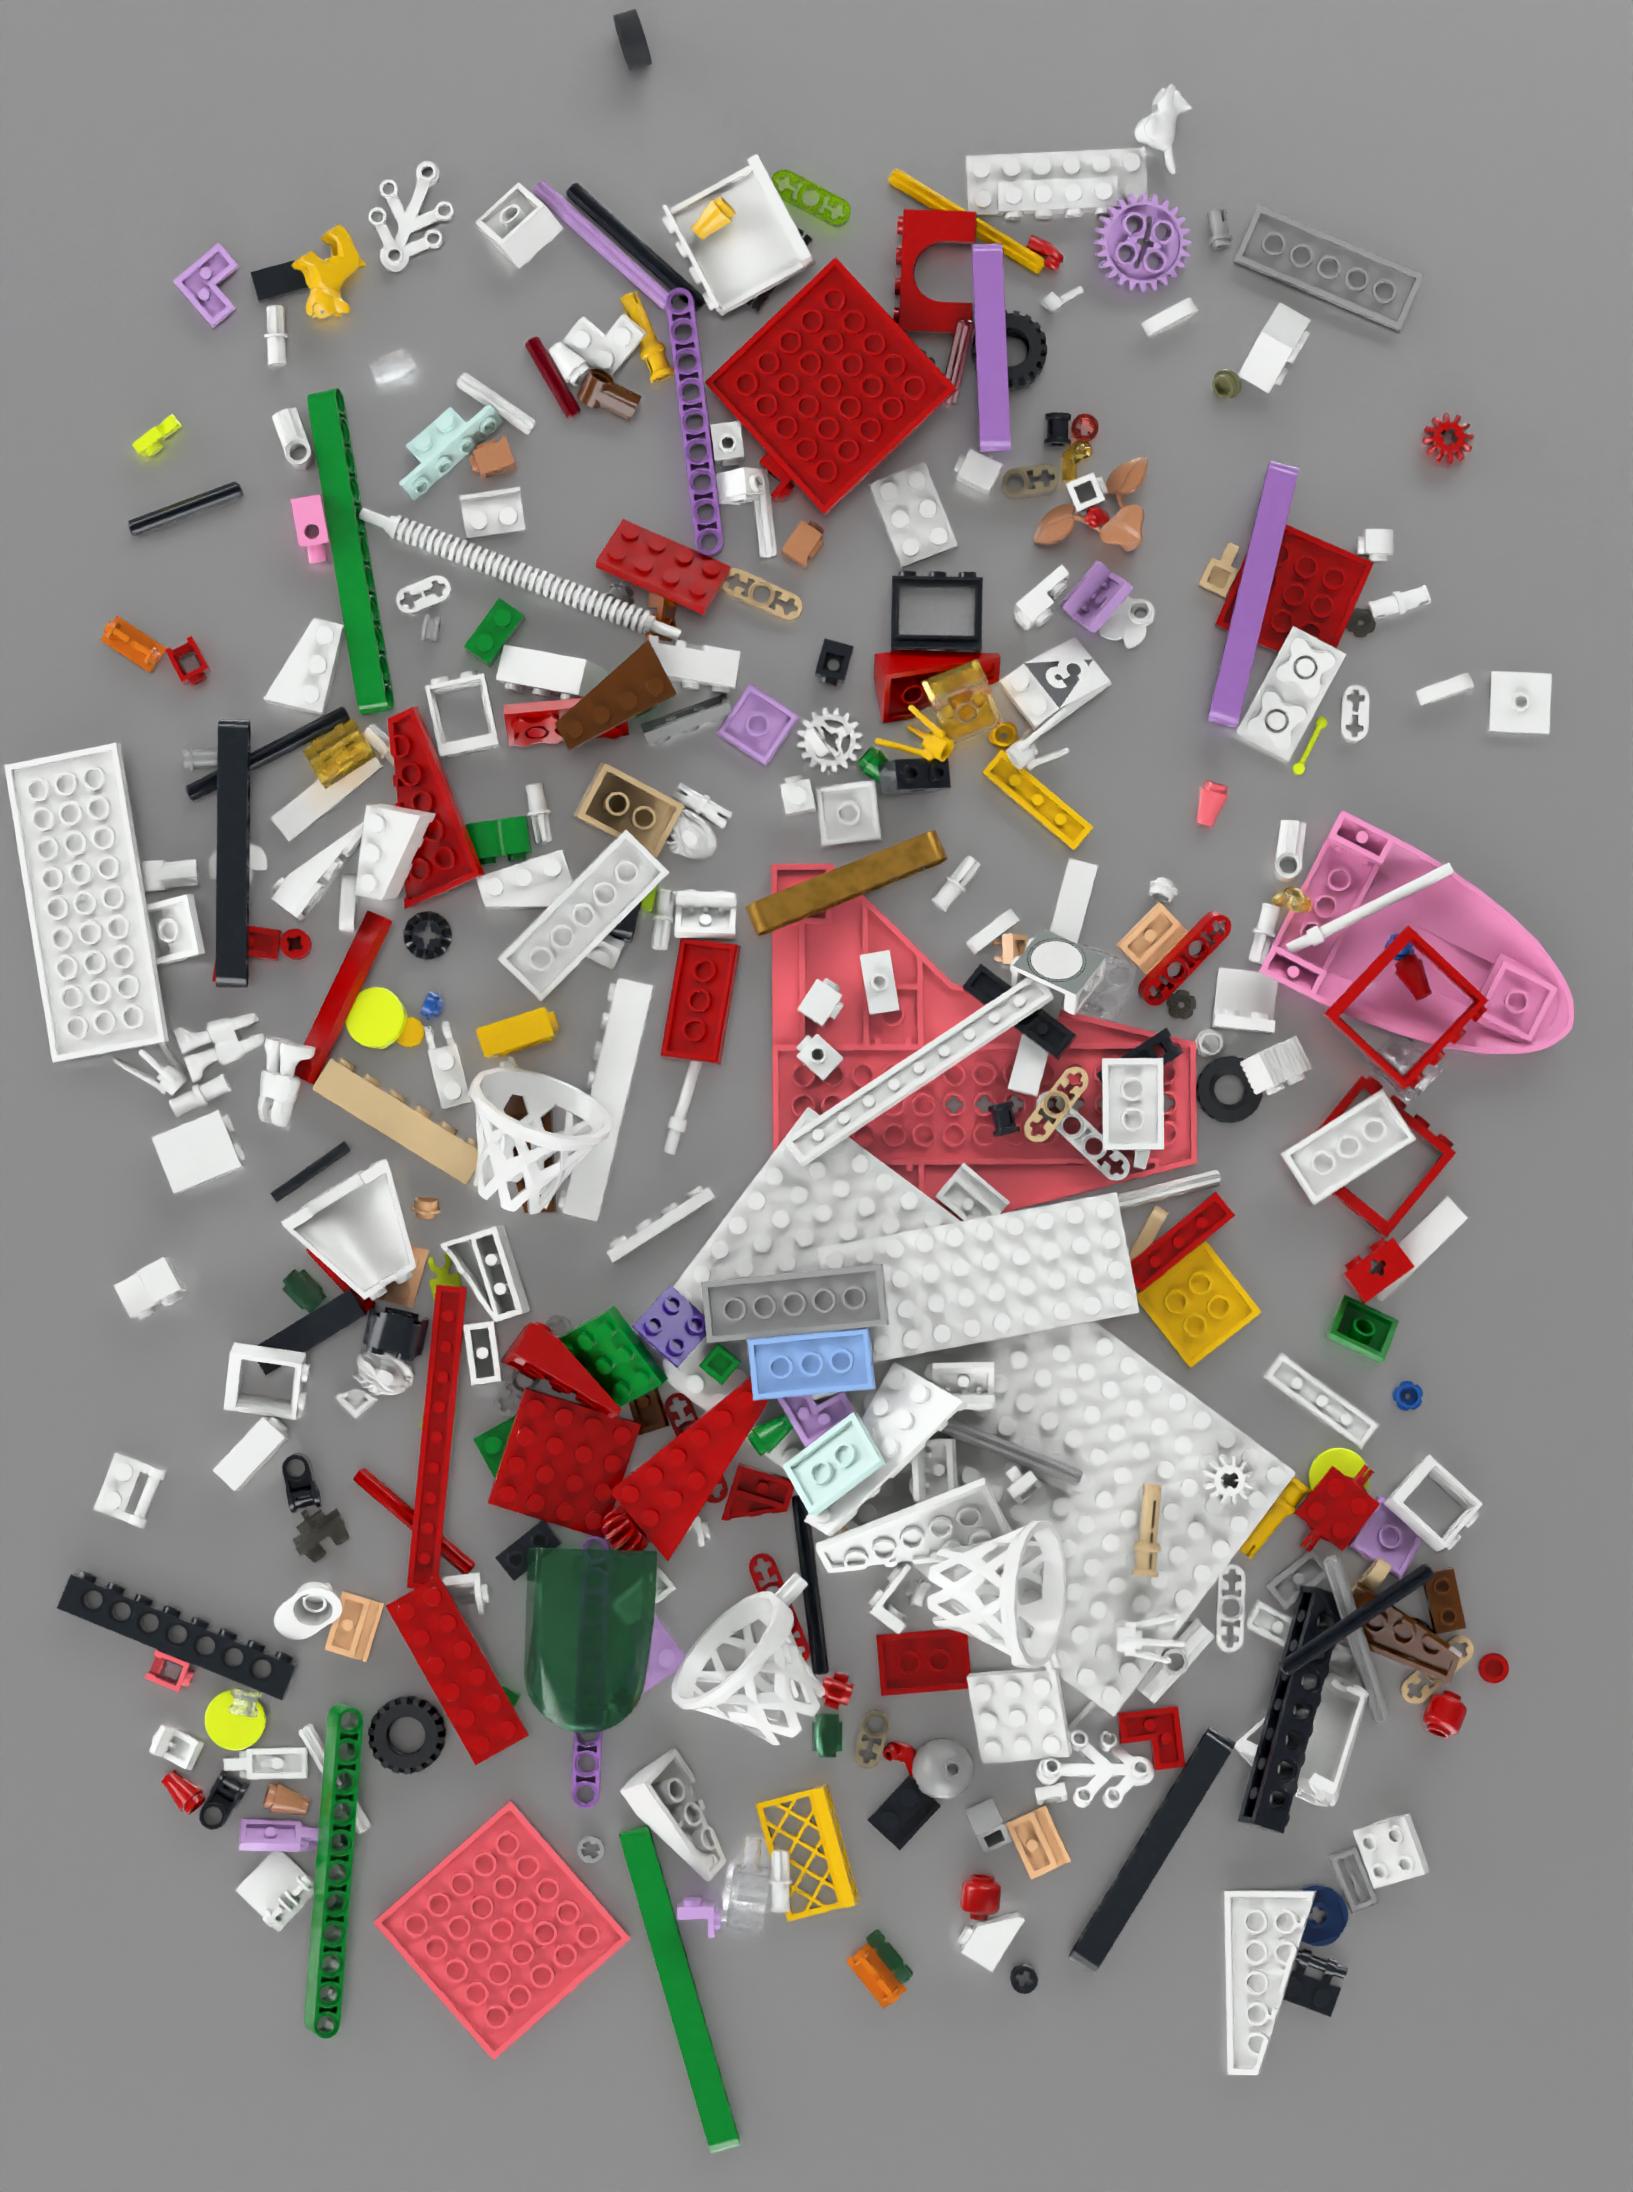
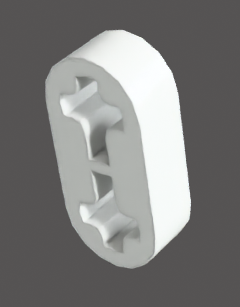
(1170, 317)
(427, 601)
(1444, 689)
(1362, 713)
(348, 903)
(992, 931)

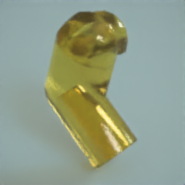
(1072, 456)
(1293, 899)

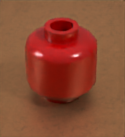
(1444, 1714)
(980, 1896)

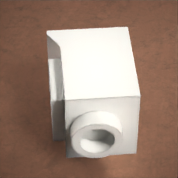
(740, 485)

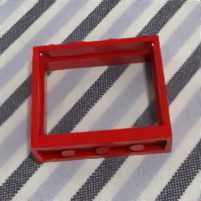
(1452, 1034)
(1420, 1127)

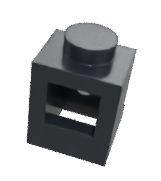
(835, 651)

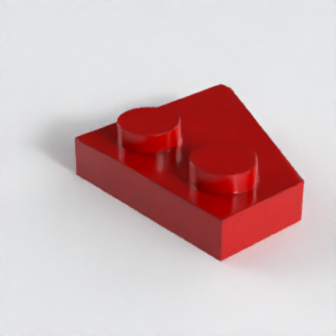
(757, 1493)

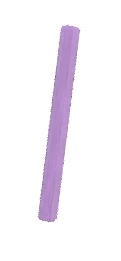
(601, 243)

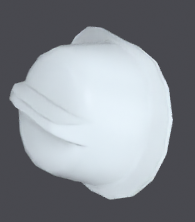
(308, 1611)

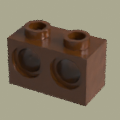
(1444, 1602)

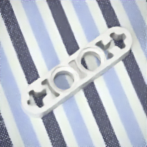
(1079, 1139)

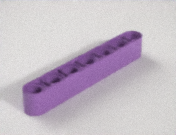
(991, 347)

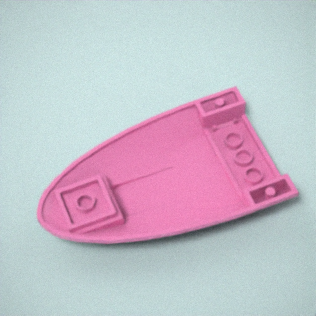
(1479, 938)

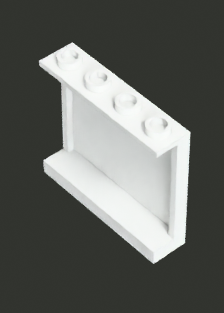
(748, 253)

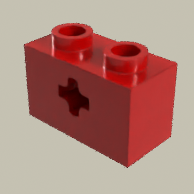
(1395, 1266)

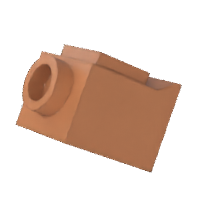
(492, 458)
(804, 543)

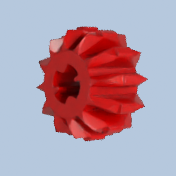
(1458, 436)
(623, 1531)

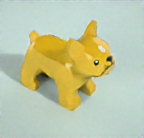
(328, 275)

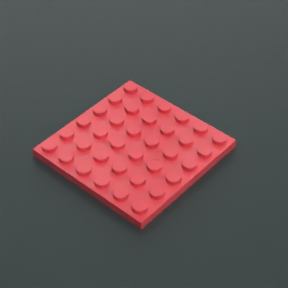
(502, 1930)

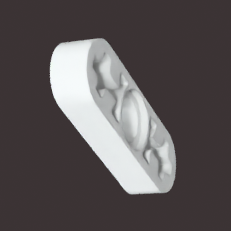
(1222, 1630)

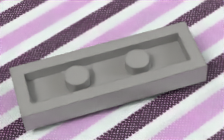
(686, 719)

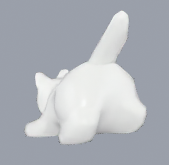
(1160, 126)

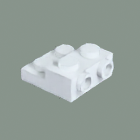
(1037, 605)
(175, 929)

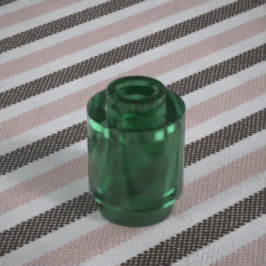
(303, 1290)
(827, 1734)

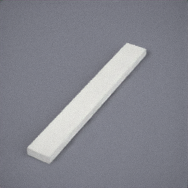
(1067, 923)

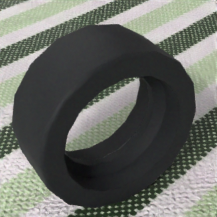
(632, 39)

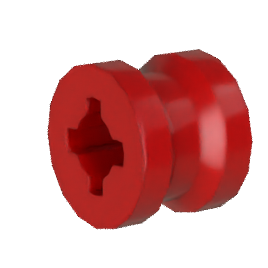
(299, 946)

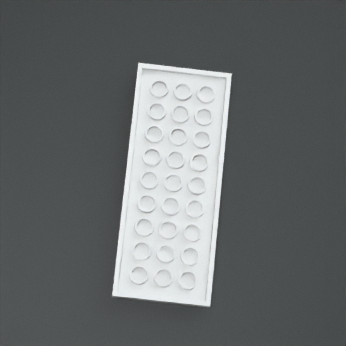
(86, 902)
(997, 1275)

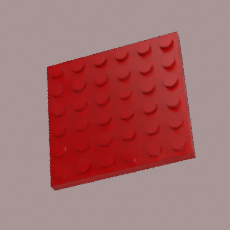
(830, 385)

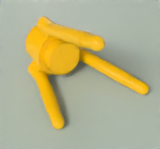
(934, 743)

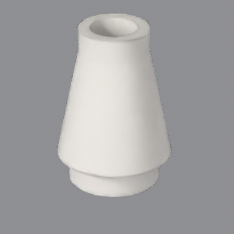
(570, 364)

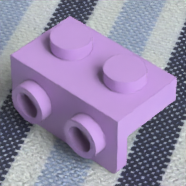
(1096, 597)
(695, 1909)

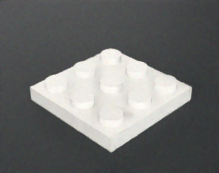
(1019, 1715)

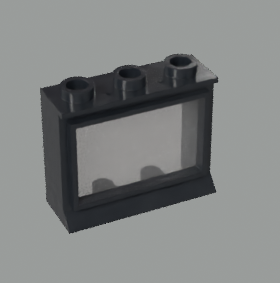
(936, 611)

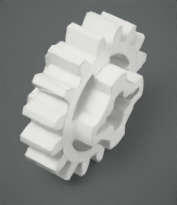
(842, 733)

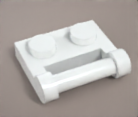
(120, 1485)

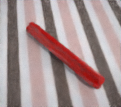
(405, 1515)

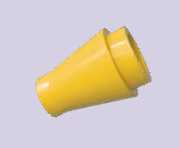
(713, 218)

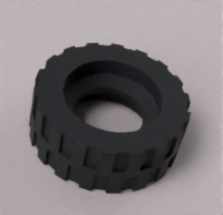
(1206, 1095)

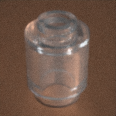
(393, 367)

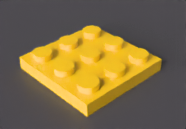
(1198, 1304)

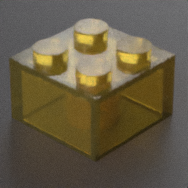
(962, 702)

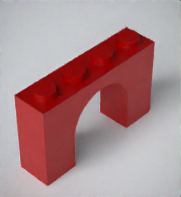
(919, 232)

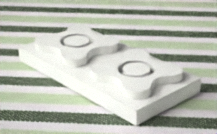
(1291, 693)
(1348, 1146)

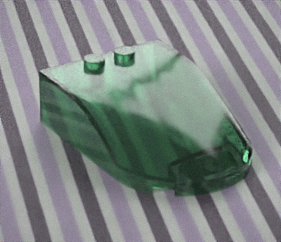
(588, 1634)

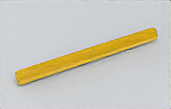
(984, 231)

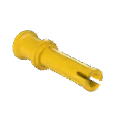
(652, 350)
(1283, 1506)

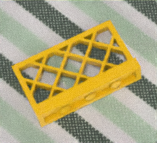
(830, 1839)

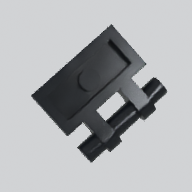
(1310, 1991)

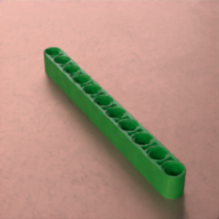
(350, 552)
(340, 1883)
(679, 1989)

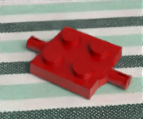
(1337, 1508)

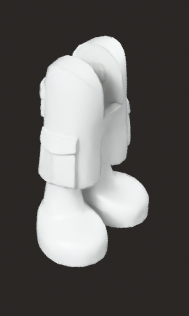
(226, 1040)
(278, 1082)

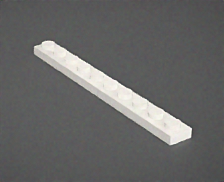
(917, 1070)

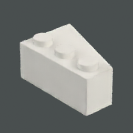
(698, 665)
(310, 670)
(547, 673)
(388, 848)
(527, 884)
(491, 1271)

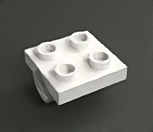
(1391, 1850)

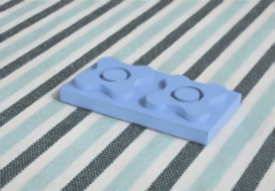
(811, 1363)

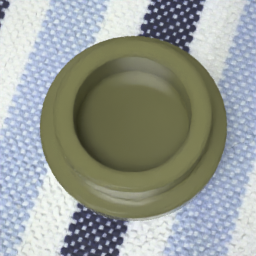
(1226, 383)

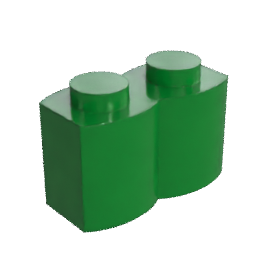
(500, 839)

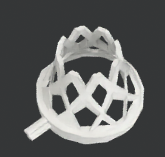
(540, 1094)
(986, 1621)
(777, 1646)

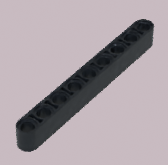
(233, 853)
(1151, 1850)

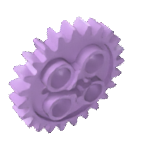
(1116, 234)

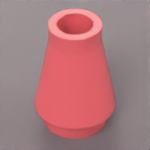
(1211, 801)

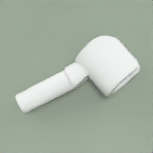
(1053, 303)

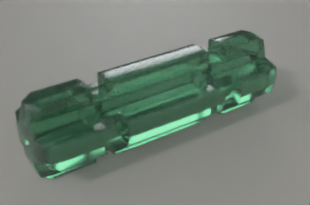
(889, 1956)

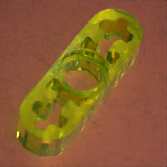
(833, 201)

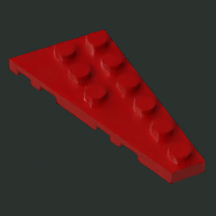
(447, 850)
(679, 1478)

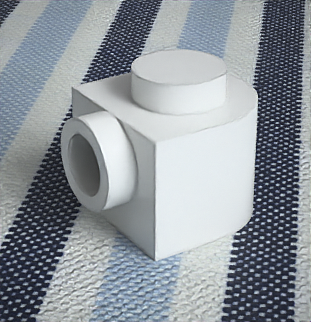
(1375, 544)

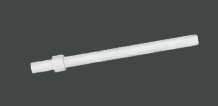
(1316, 935)
(677, 1122)

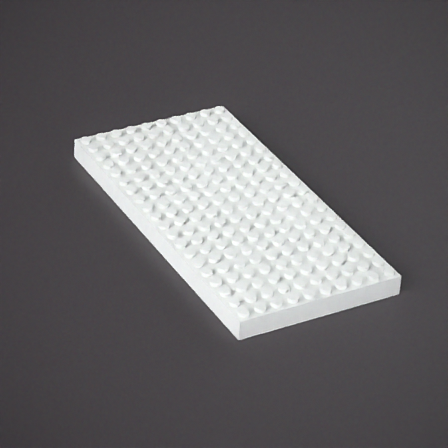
(1055, 1392)

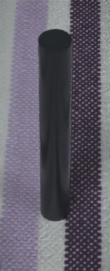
(310, 1171)

